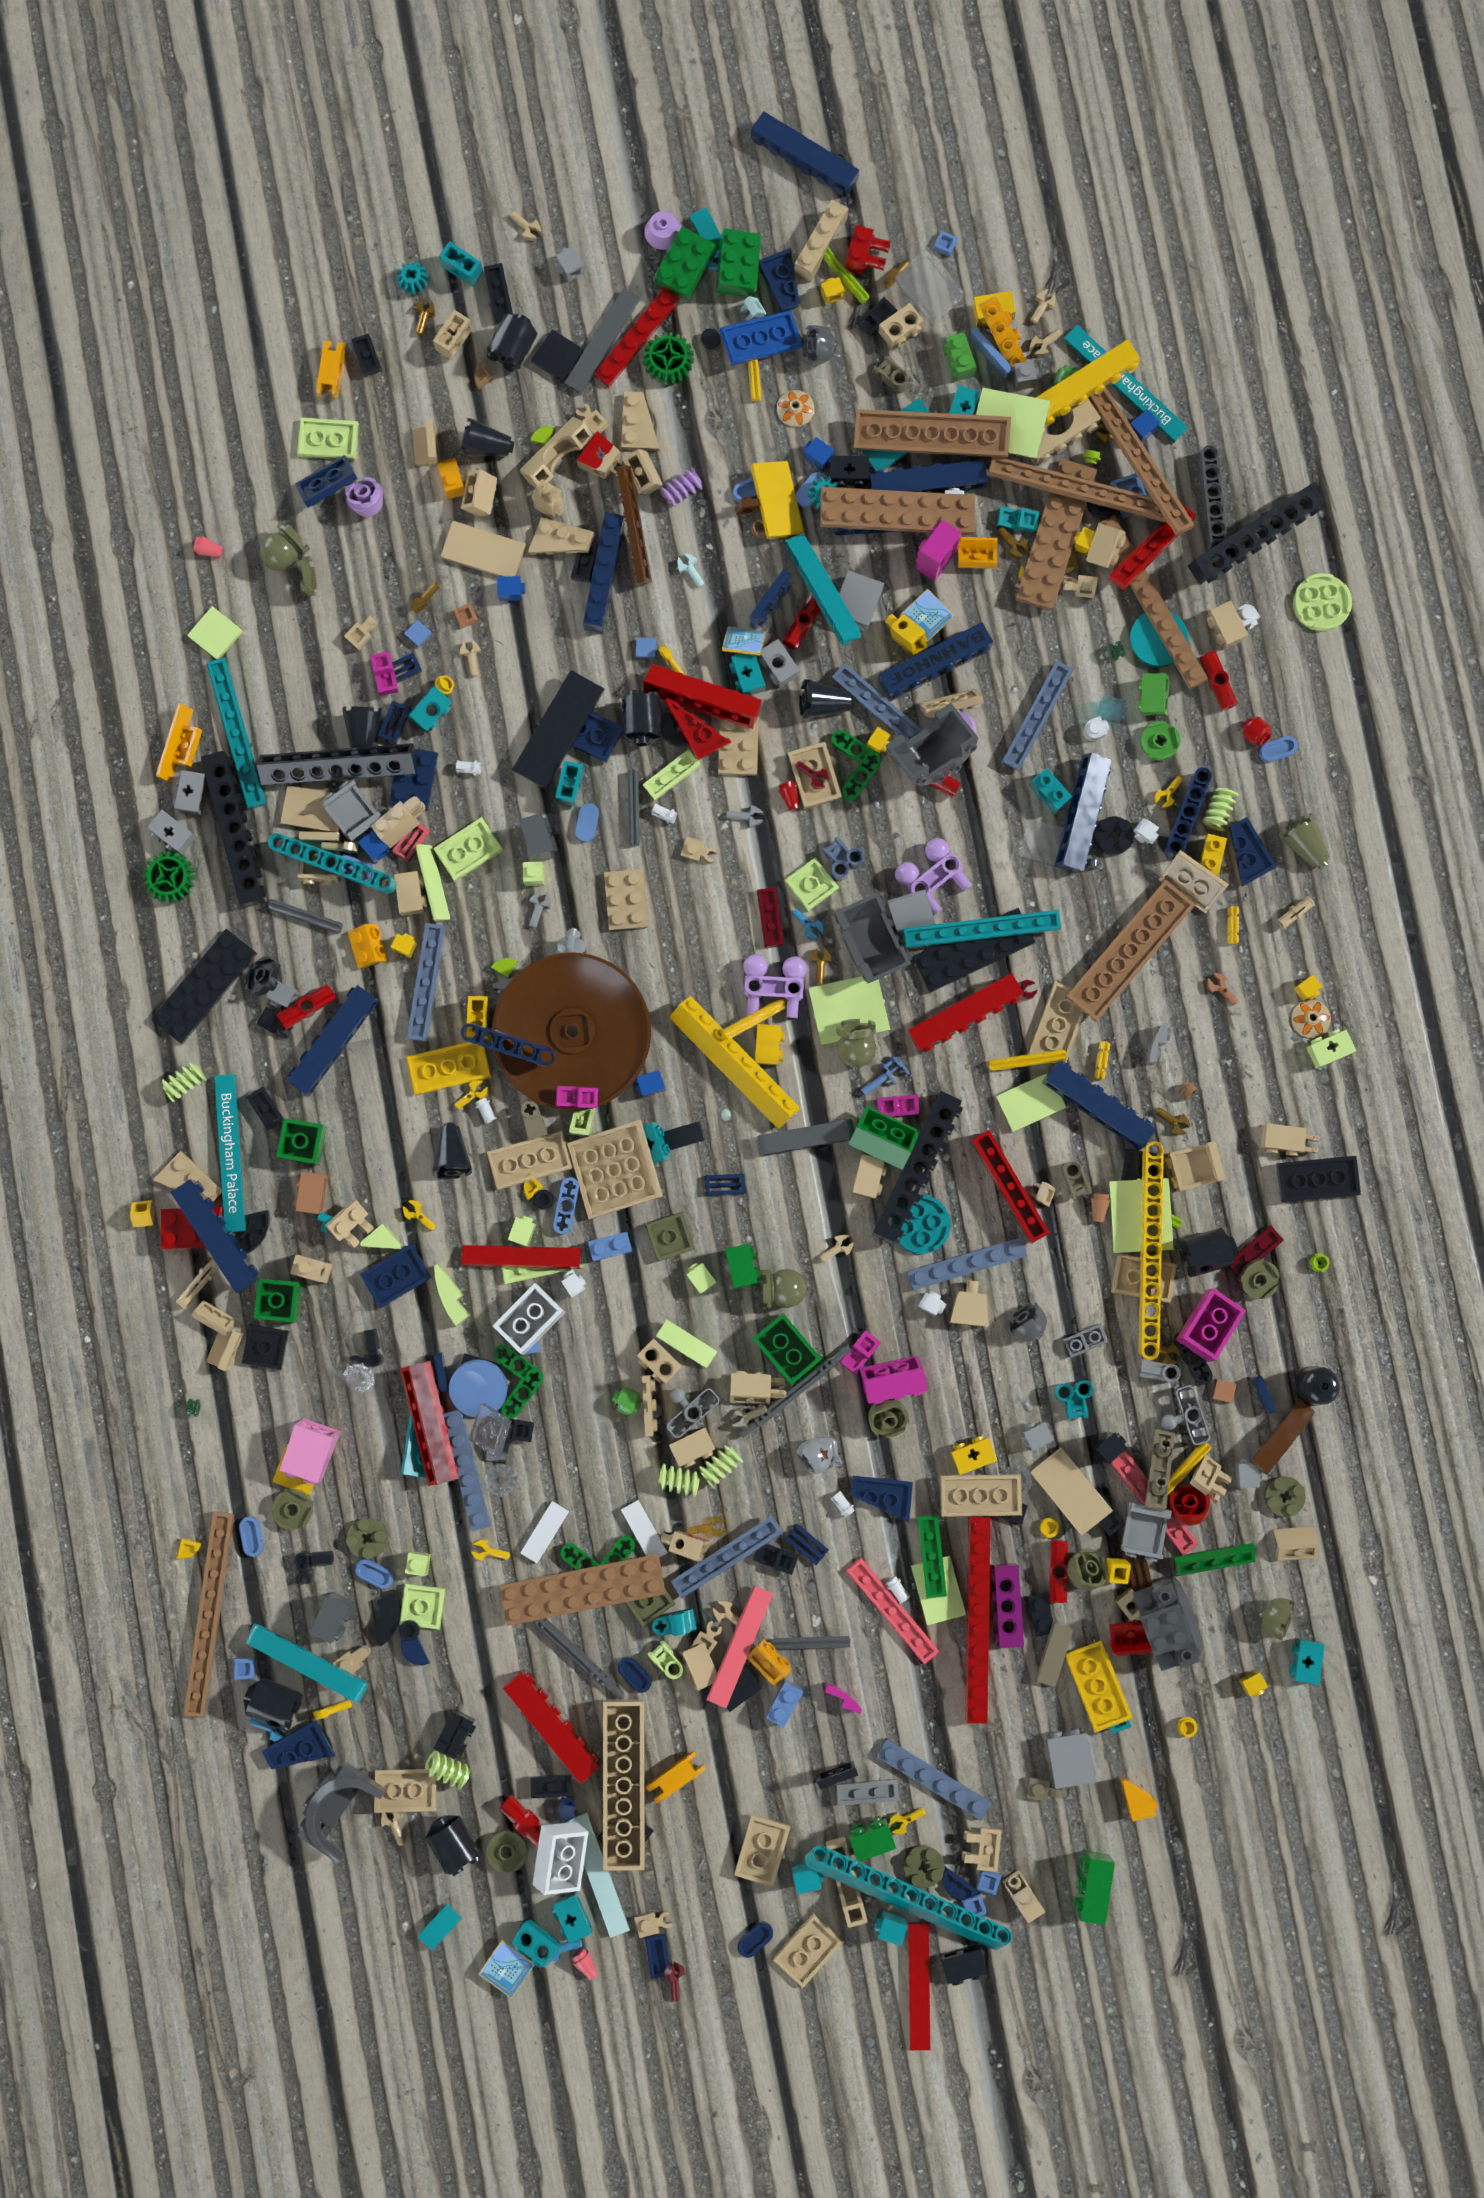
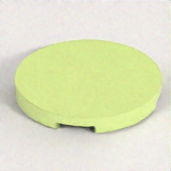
(1322, 602)

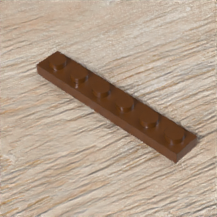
(632, 518)

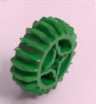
(653, 355)
(175, 873)

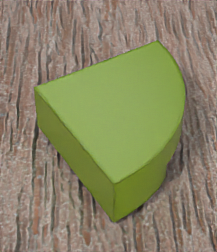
(542, 435)
(505, 966)

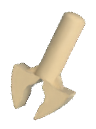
(527, 226)
(1042, 305)
(1044, 343)
(471, 656)
(347, 847)
(837, 1248)
(729, 1615)
(394, 1826)

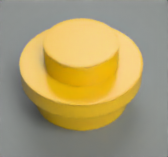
(444, 684)
(1187, 1727)

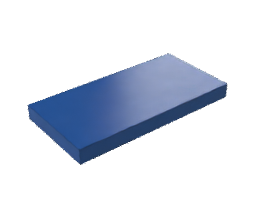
(761, 337)

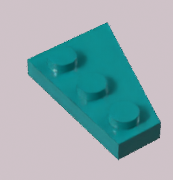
(412, 1460)

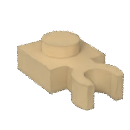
(593, 420)
(694, 850)
(707, 1637)
(649, 1924)

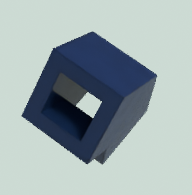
(566, 1809)

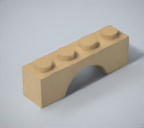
(816, 246)
(1083, 420)
(570, 437)
(849, 1896)

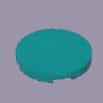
(1147, 643)
(927, 1227)

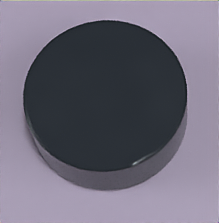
(710, 338)
(543, 1199)
(409, 1630)

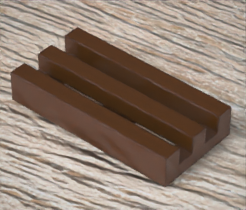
(1139, 1574)

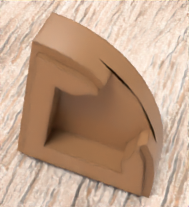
(482, 375)

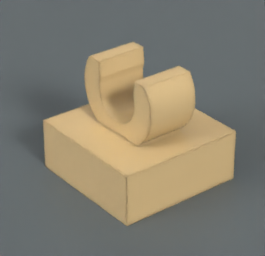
(1044, 1194)

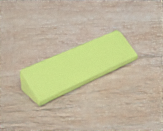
(432, 883)

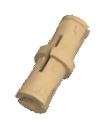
(1295, 912)

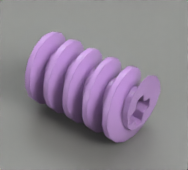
(681, 487)

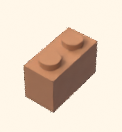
(310, 1193)

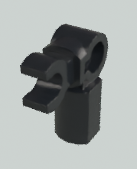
(374, 1357)
(304, 1559)

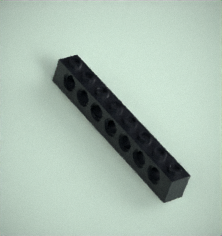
(1308, 498)
(345, 758)
(212, 764)
(943, 1103)

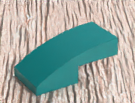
(705, 226)
(1017, 519)
(439, 1927)

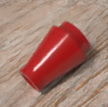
(789, 794)

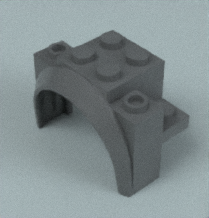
(1169, 1623)
(329, 1804)

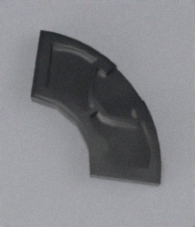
(255, 1231)
(388, 1617)

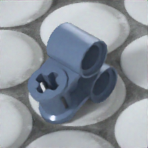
(840, 856)

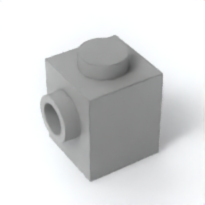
(569, 264)
(1025, 375)
(282, 996)
(1036, 1435)
(1247, 1474)

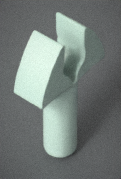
(690, 569)

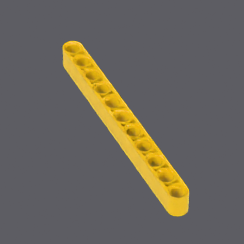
(1145, 1259)

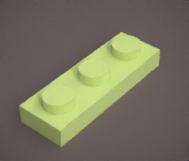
(671, 775)

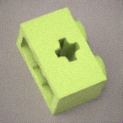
(1342, 1047)

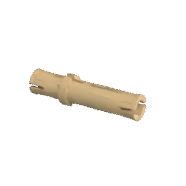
(183, 1299)

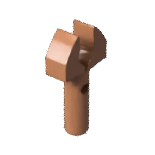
(1221, 988)

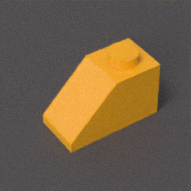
(451, 478)
(1138, 1801)

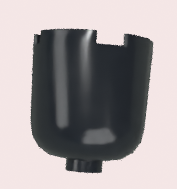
(1310, 1388)

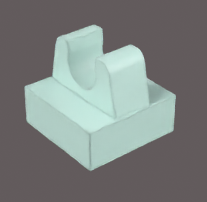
(755, 308)

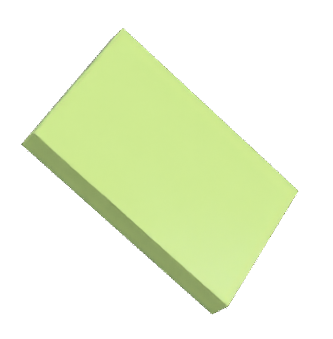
(327, 438)
(468, 849)
(1029, 1103)
(941, 1608)

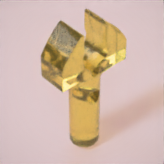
(709, 1527)

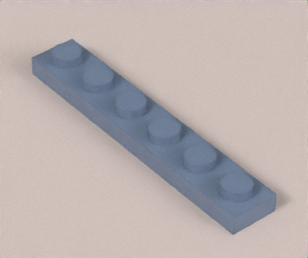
(875, 703)
(1037, 715)
(426, 982)
(967, 1263)
(467, 1471)
(726, 1557)
(933, 1779)

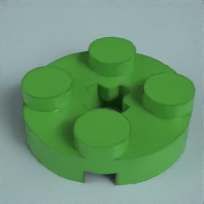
(1165, 731)

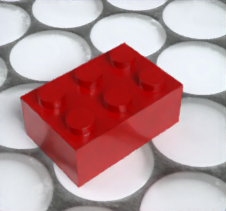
(178, 1232)

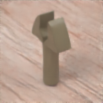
(745, 1417)

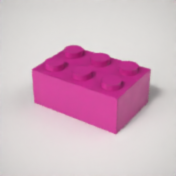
(938, 550)
(1210, 1325)
(893, 1379)

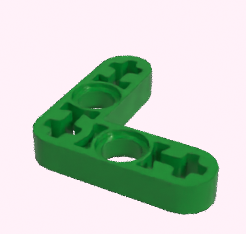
(862, 759)
(524, 1375)
(577, 1550)

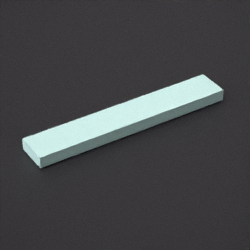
(602, 1881)

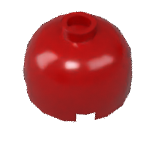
(1189, 1505)

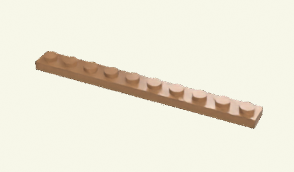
(1141, 462)
(1075, 487)
(1162, 619)
(209, 1614)

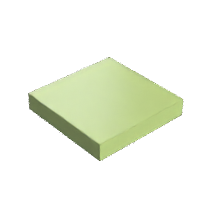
(215, 633)
(811, 884)
(423, 1605)

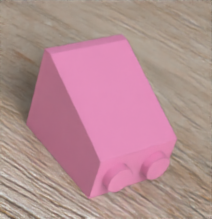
(309, 1451)

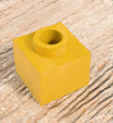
(832, 290)
(1084, 540)
(879, 740)
(404, 944)
(1308, 988)
(142, 1213)
(1121, 1573)
(1253, 1684)

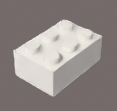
(529, 1319)
(560, 1858)

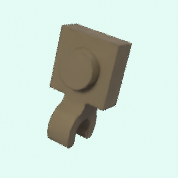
(1040, 1790)

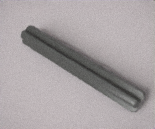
(633, 807)
(305, 916)
(811, 1642)

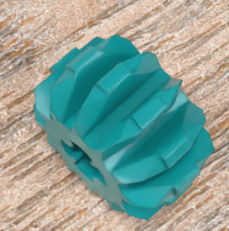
(417, 273)
(815, 490)

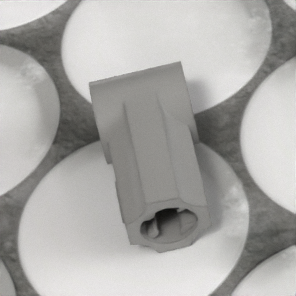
(1157, 1370)

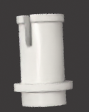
(468, 767)
(664, 813)
(485, 1110)
(842, 1504)
(897, 1589)

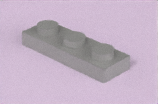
(867, 1792)

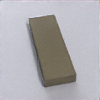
(1054, 1654)

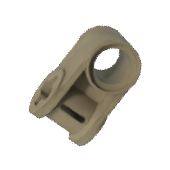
(888, 372)
(533, 1123)
(1076, 1181)

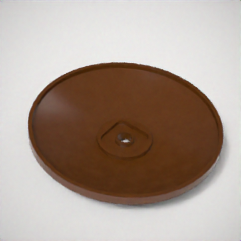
(582, 993)

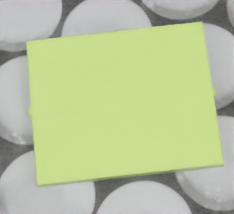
(1027, 418)
(846, 1001)
(1126, 1215)

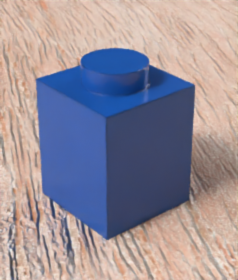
(1145, 425)
(818, 453)
(510, 588)
(373, 846)
(650, 1084)

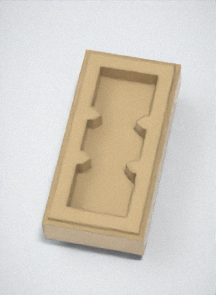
(214, 1318)

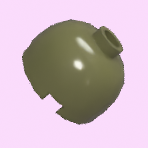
(888, 1418)
(1087, 1570)
(1277, 1617)

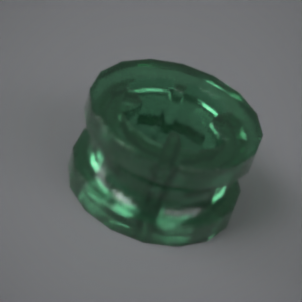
(1117, 650)
(193, 1407)

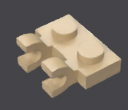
(346, 1220)
(1210, 1479)
(988, 1848)

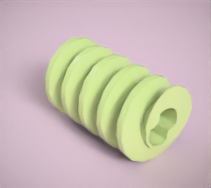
(1218, 808)
(183, 1081)
(720, 1465)
(679, 1480)
(447, 1768)

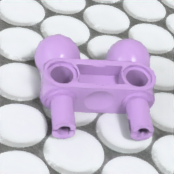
(939, 852)
(794, 970)

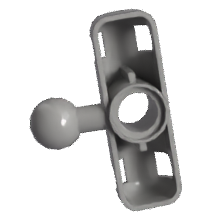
(684, 1421)
(1193, 1427)

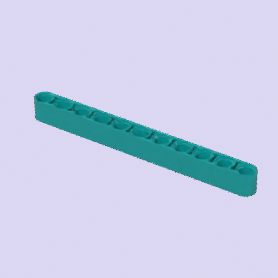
(899, 1898)

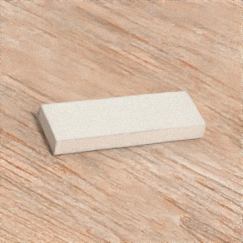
(643, 1529)
(544, 1532)

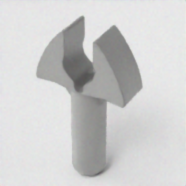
(746, 816)
(538, 908)

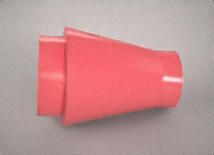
(207, 548)
(583, 1962)

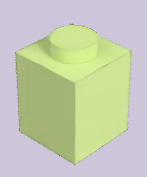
(533, 873)
(522, 1230)
(700, 1277)
(418, 1563)

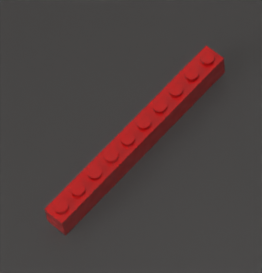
(977, 1620)

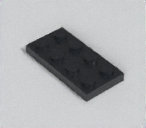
(1318, 1179)

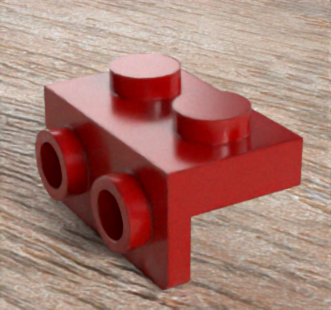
(1128, 1639)

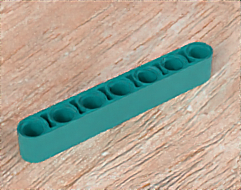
(822, 589)
(324, 858)
(306, 1663)

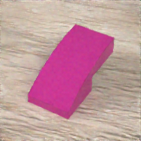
(384, 673)
(576, 1096)
(899, 1105)
(860, 1353)
(847, 1700)

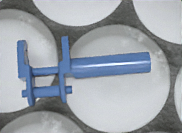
(884, 1076)

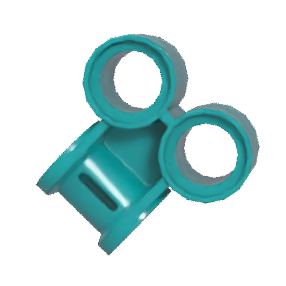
(1074, 1399)
(677, 1623)

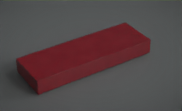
(770, 917)
(1256, 1249)

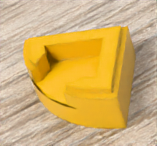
(531, 1187)
(188, 1548)

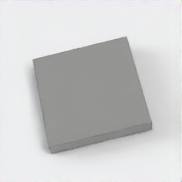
(911, 911)

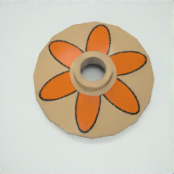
(799, 416)
(1302, 1022)

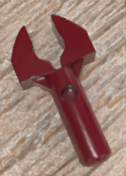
(813, 774)
(1028, 995)
(672, 1975)

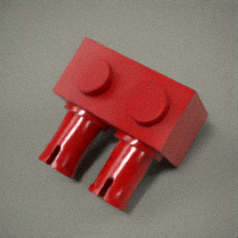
(861, 244)

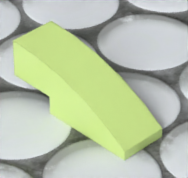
(449, 1296)
(686, 1343)

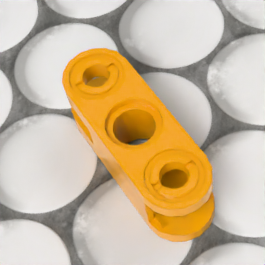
(331, 369)
(675, 1777)

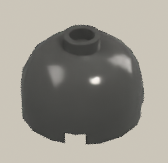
(818, 345)
(1028, 1324)

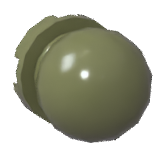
(281, 549)
(856, 1043)
(783, 1288)

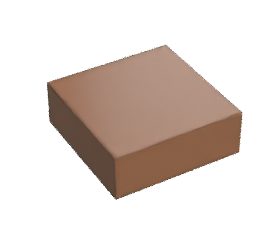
(465, 615)
(1224, 1391)

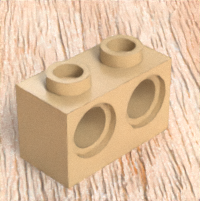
(897, 323)
(452, 334)
(663, 1357)

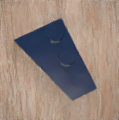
(780, 279)
(1250, 853)
(885, 1494)
(301, 1746)

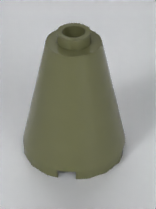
(1306, 840)

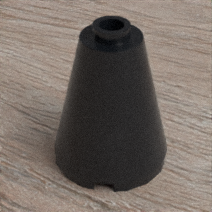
(485, 441)
(823, 700)
(361, 725)
(451, 1154)

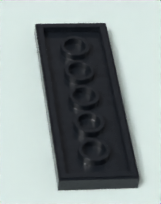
(558, 729)

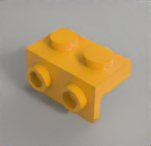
(977, 552)
(367, 945)
(769, 1662)

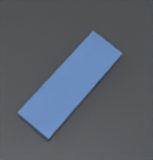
(990, 353)

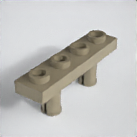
(1159, 1470)

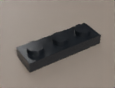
(498, 291)

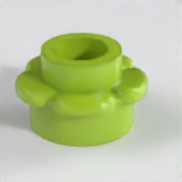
(1092, 457)
(1324, 1262)

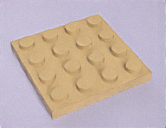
(614, 1169)

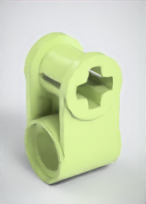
(666, 1659)

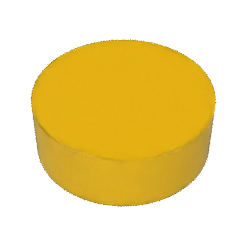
(1049, 1527)

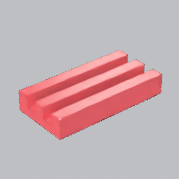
(402, 855)

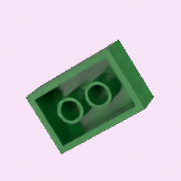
(685, 263)
(738, 263)
(884, 1137)
(787, 1349)
(1094, 1887)

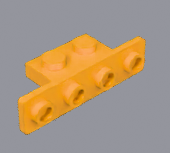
(1002, 331)
(180, 744)

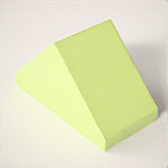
(582, 1122)
(382, 1238)

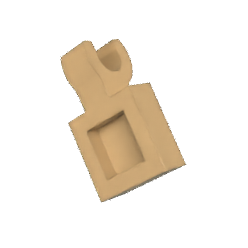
(1083, 587)
(359, 634)

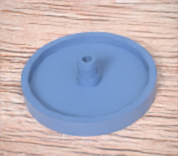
(476, 1384)

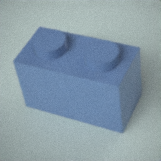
(610, 1246)
(784, 1703)

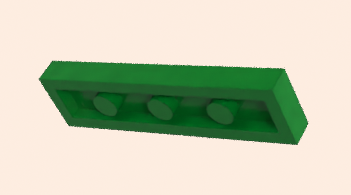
(932, 1557)
(1214, 1559)

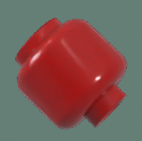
(1256, 731)

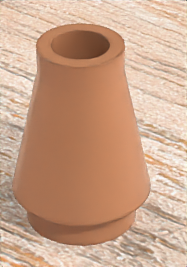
(1099, 1204)

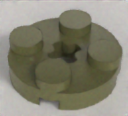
(309, 576)
(1248, 1276)
(1274, 1501)
(282, 1513)
(355, 1539)
(518, 1849)
(934, 1871)

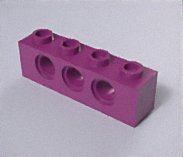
(1013, 1637)

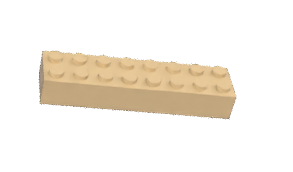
(623, 1784)

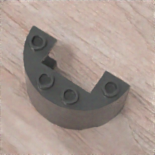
(936, 749)
(871, 938)

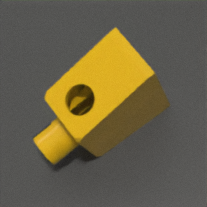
(907, 634)

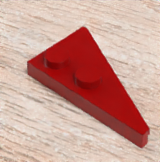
(700, 737)

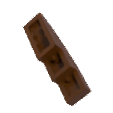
(1283, 1436)

